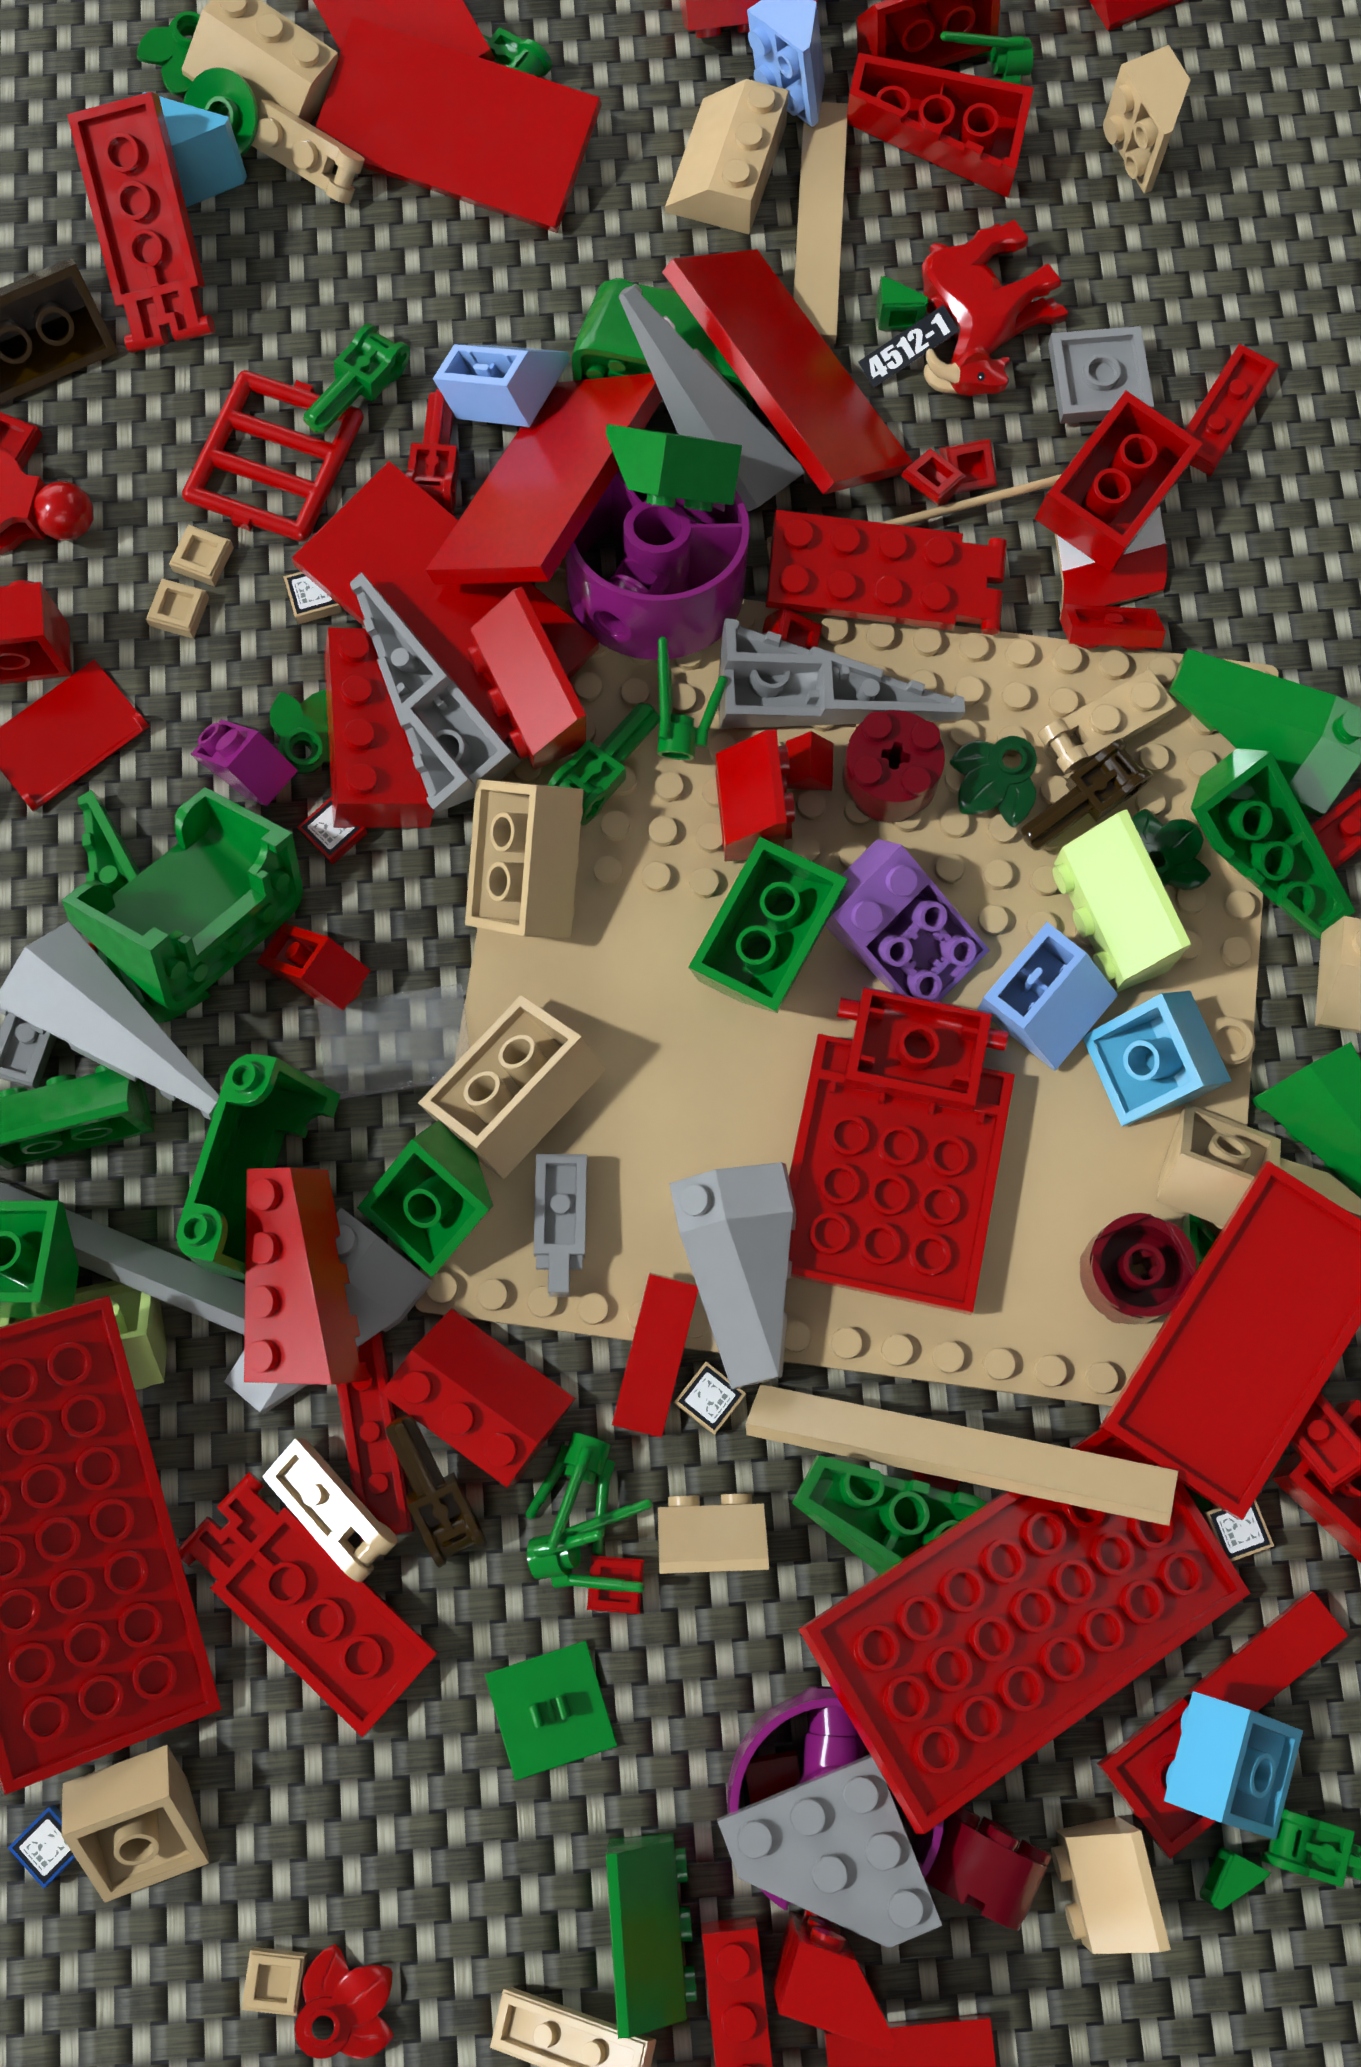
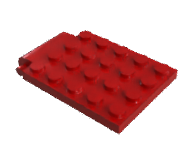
(900, 1151)

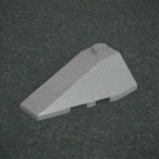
(738, 1248)
(379, 1293)

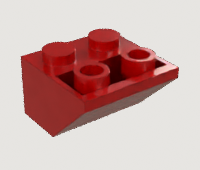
(753, 794)

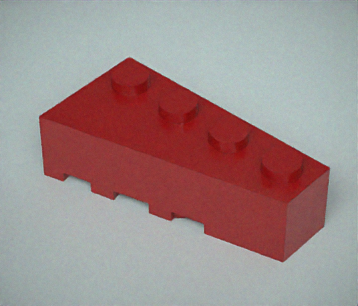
(943, 117)
(368, 749)
(295, 1283)

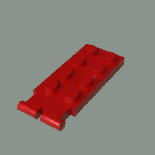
(141, 219)
(884, 572)
(307, 1608)

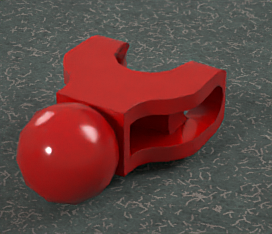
(37, 510)

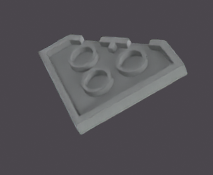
(836, 1853)

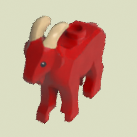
(983, 308)

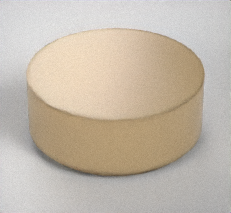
(1233, 1040)

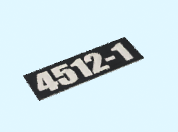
(908, 346)

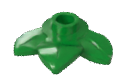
(169, 49)
(303, 725)

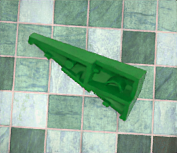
(115, 867)
(1323, 1111)

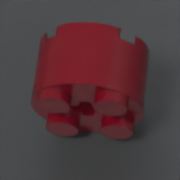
(898, 740)
(1137, 1240)
(988, 1868)

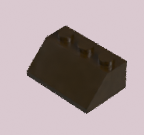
(48, 329)

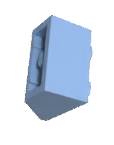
(789, 52)
(499, 382)
(1049, 996)

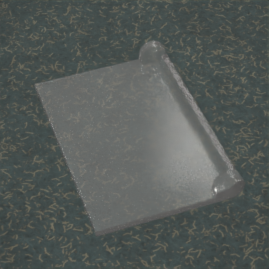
(393, 1041)

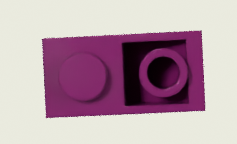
(244, 760)

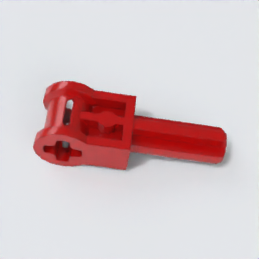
(436, 462)

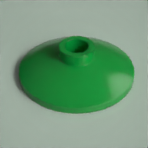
(225, 93)

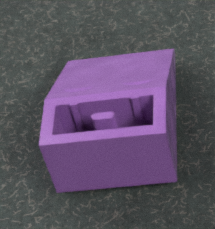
(903, 925)

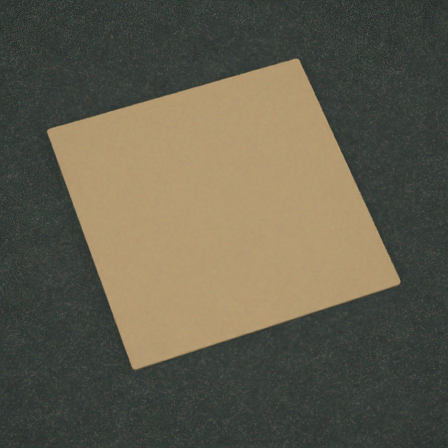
(725, 1083)

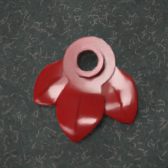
(350, 2001)

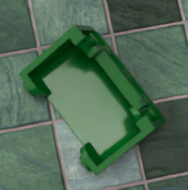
(610, 348)
(197, 903)
(253, 1113)

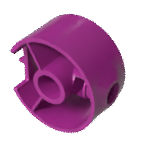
(660, 562)
(828, 1745)

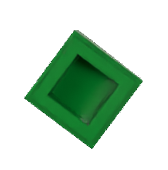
(899, 305)
(1230, 1878)

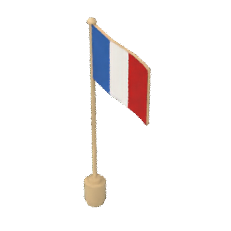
(1084, 581)

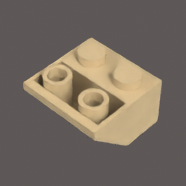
(1145, 112)

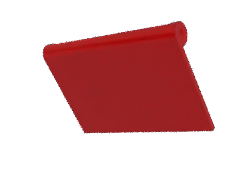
(66, 734)

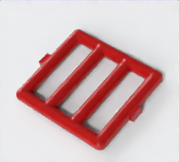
(230, 418)

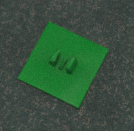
(550, 1710)

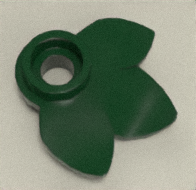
(992, 783)
(1173, 850)

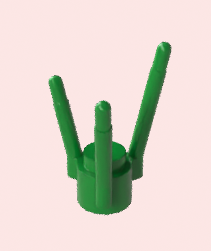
(1009, 55)
(677, 732)
(584, 1460)
(560, 1562)

